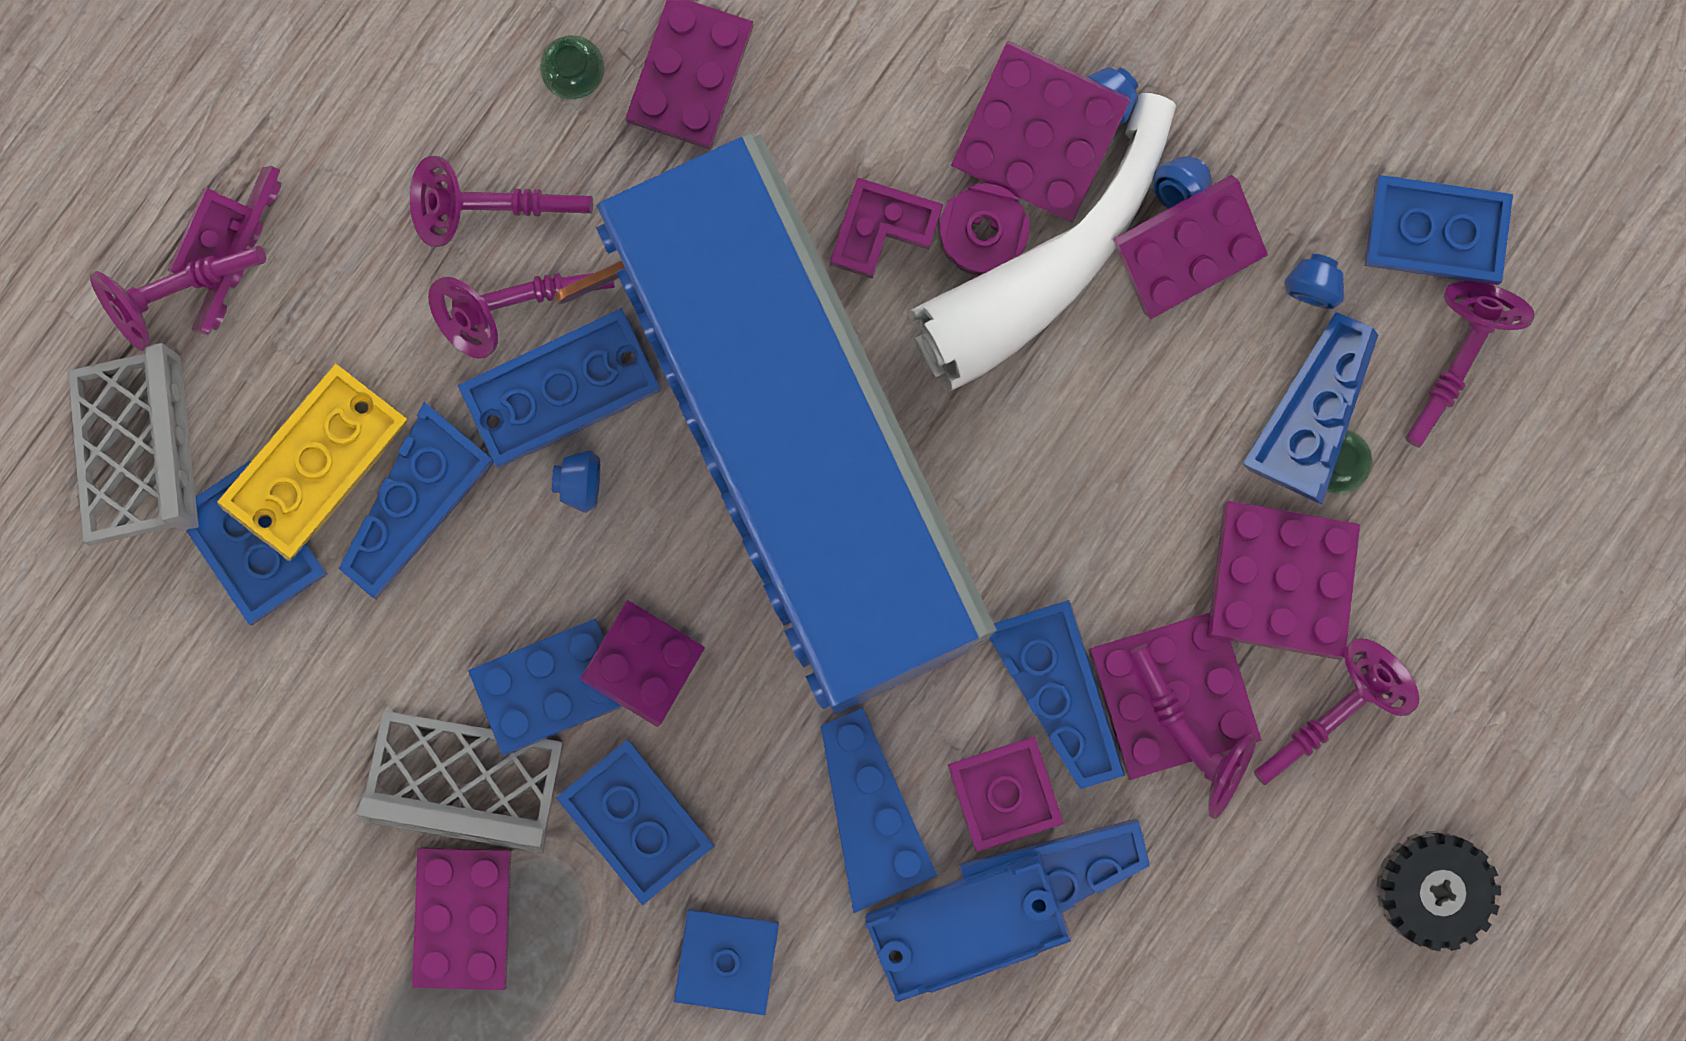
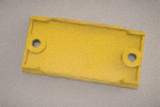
(312, 462)

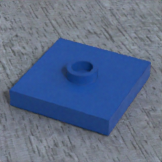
(726, 962)

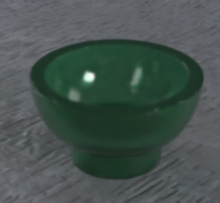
(571, 67)
(1352, 465)

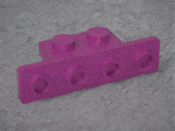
(220, 229)

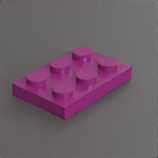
(689, 72)
(1190, 246)
(461, 919)

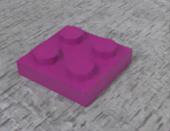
(642, 663)
(1005, 794)

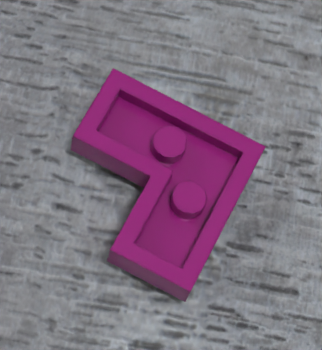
(877, 214)

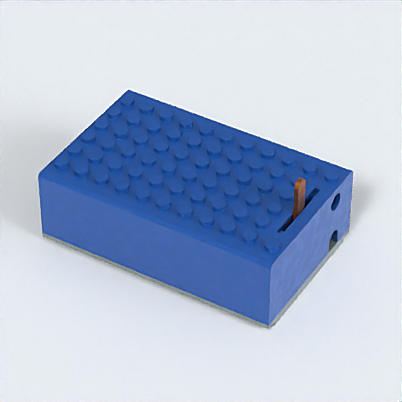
(791, 422)

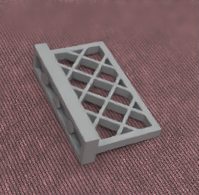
(169, 439)
(450, 820)

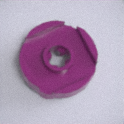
(969, 208)

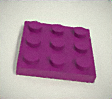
(1040, 131)
(1284, 580)
(1204, 681)

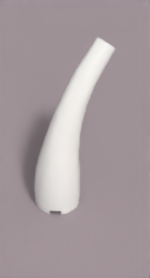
(1008, 306)

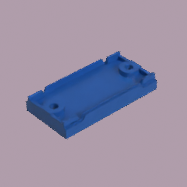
(559, 388)
(968, 928)

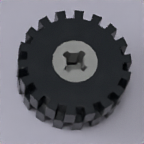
(1416, 879)

